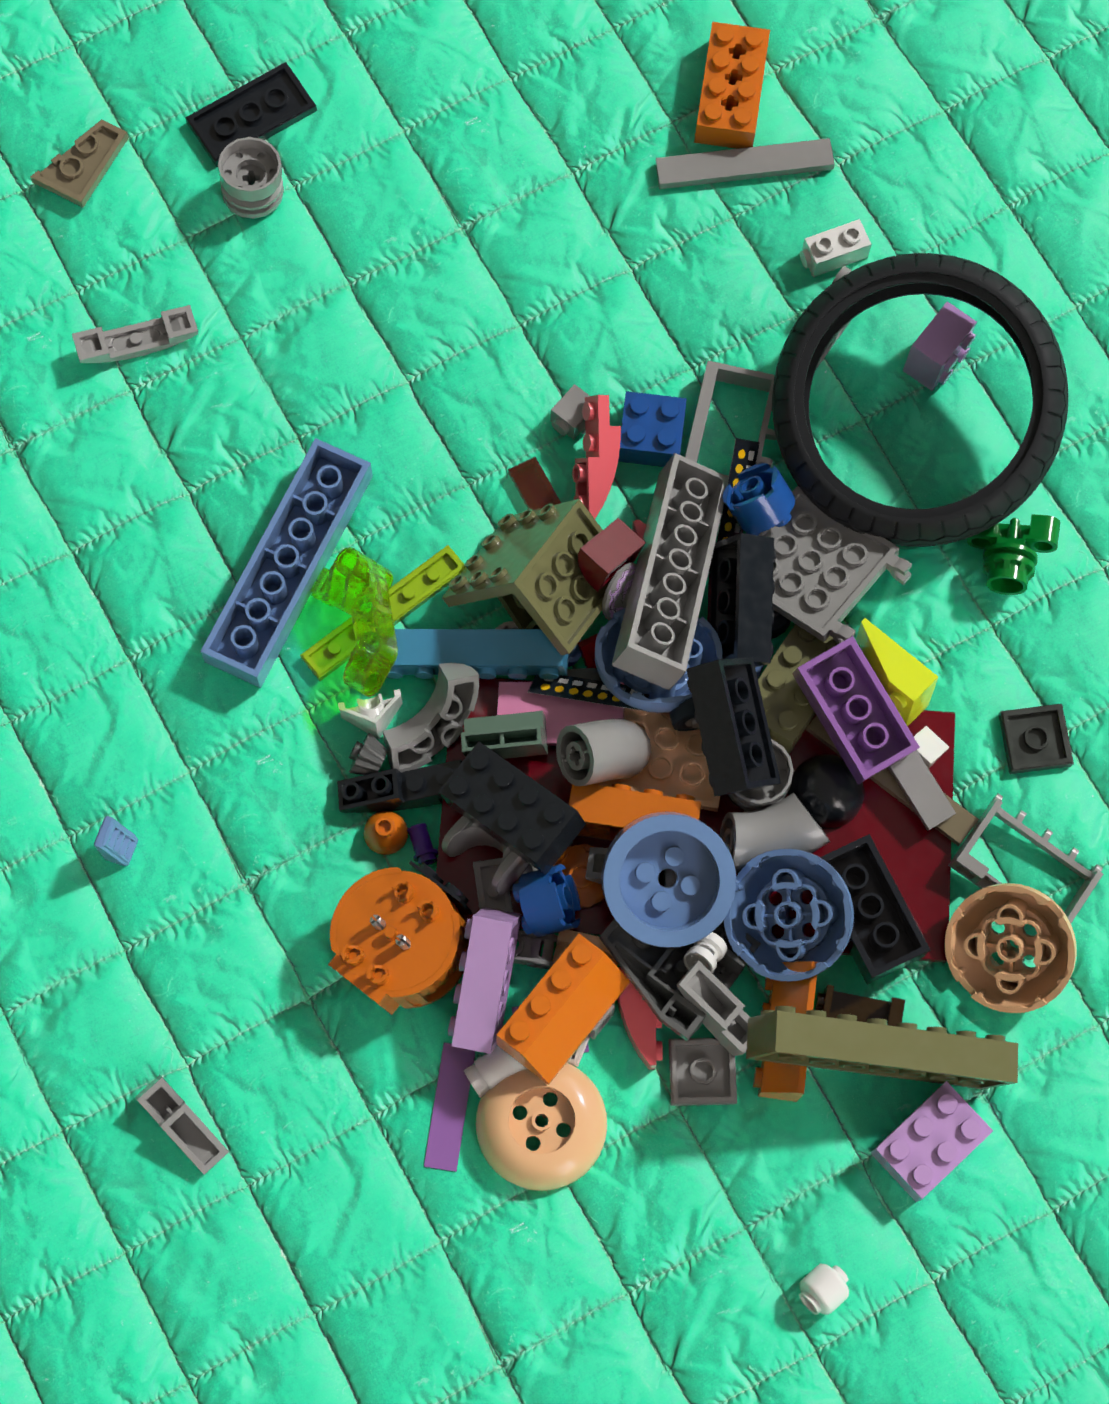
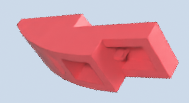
(602, 446)
(640, 1025)

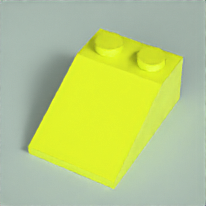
(901, 674)

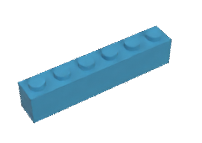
(485, 650)

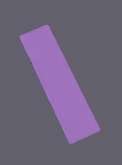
(449, 1109)

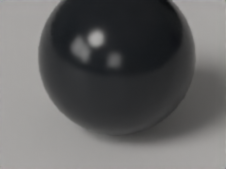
(827, 790)

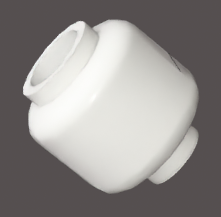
(824, 1289)

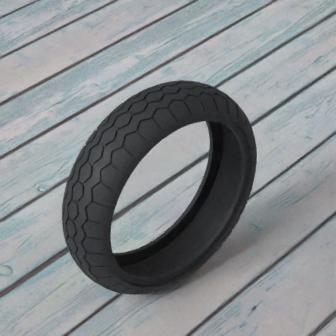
(896, 278)

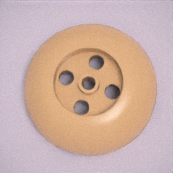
(1010, 985)
(559, 1158)

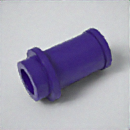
(422, 844)

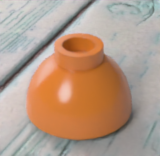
(385, 832)

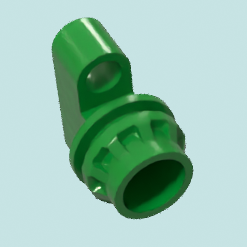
(1012, 550)

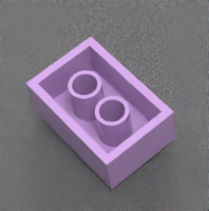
(931, 1142)

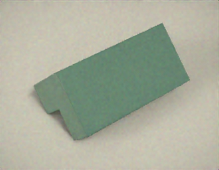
(507, 734)

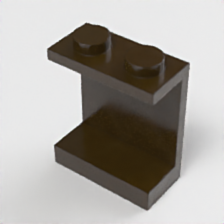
(862, 1007)

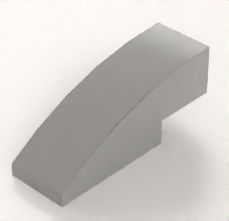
(722, 1008)
(181, 1124)

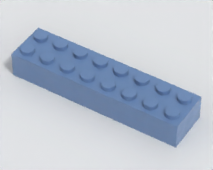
(287, 563)

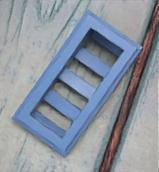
(115, 842)

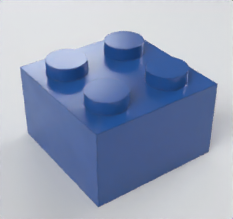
(651, 428)

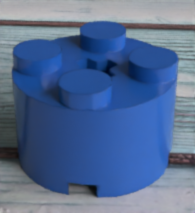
(760, 499)
(547, 901)

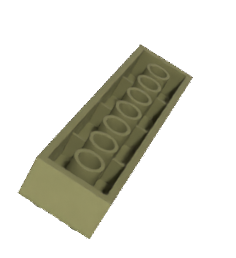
(881, 1049)

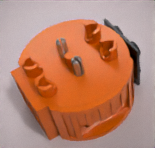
(400, 936)

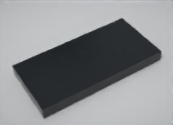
(252, 110)

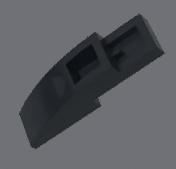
(394, 789)

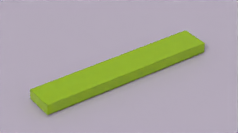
(404, 599)

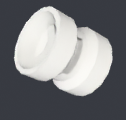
(707, 951)

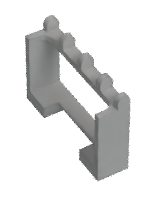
(737, 376)
(977, 872)

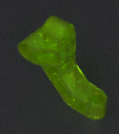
(361, 590)

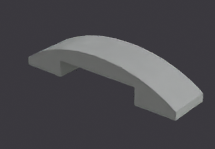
(136, 339)

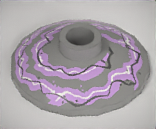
(618, 590)

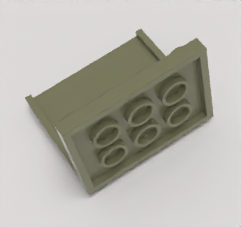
(538, 563)

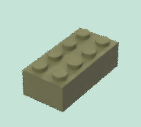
(783, 700)

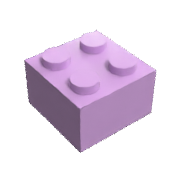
(940, 347)

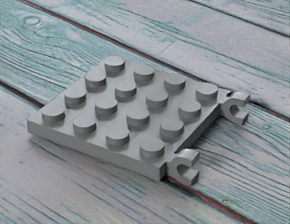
(826, 569)

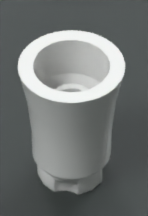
(491, 1070)

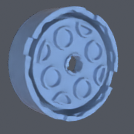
(674, 913)

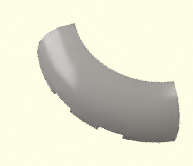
(437, 722)

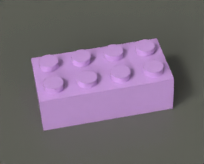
(485, 979)

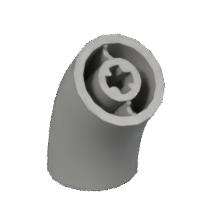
(602, 751)
(771, 828)

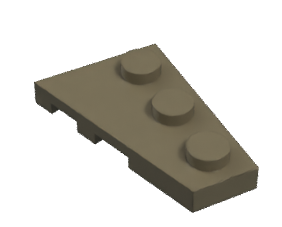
(84, 164)

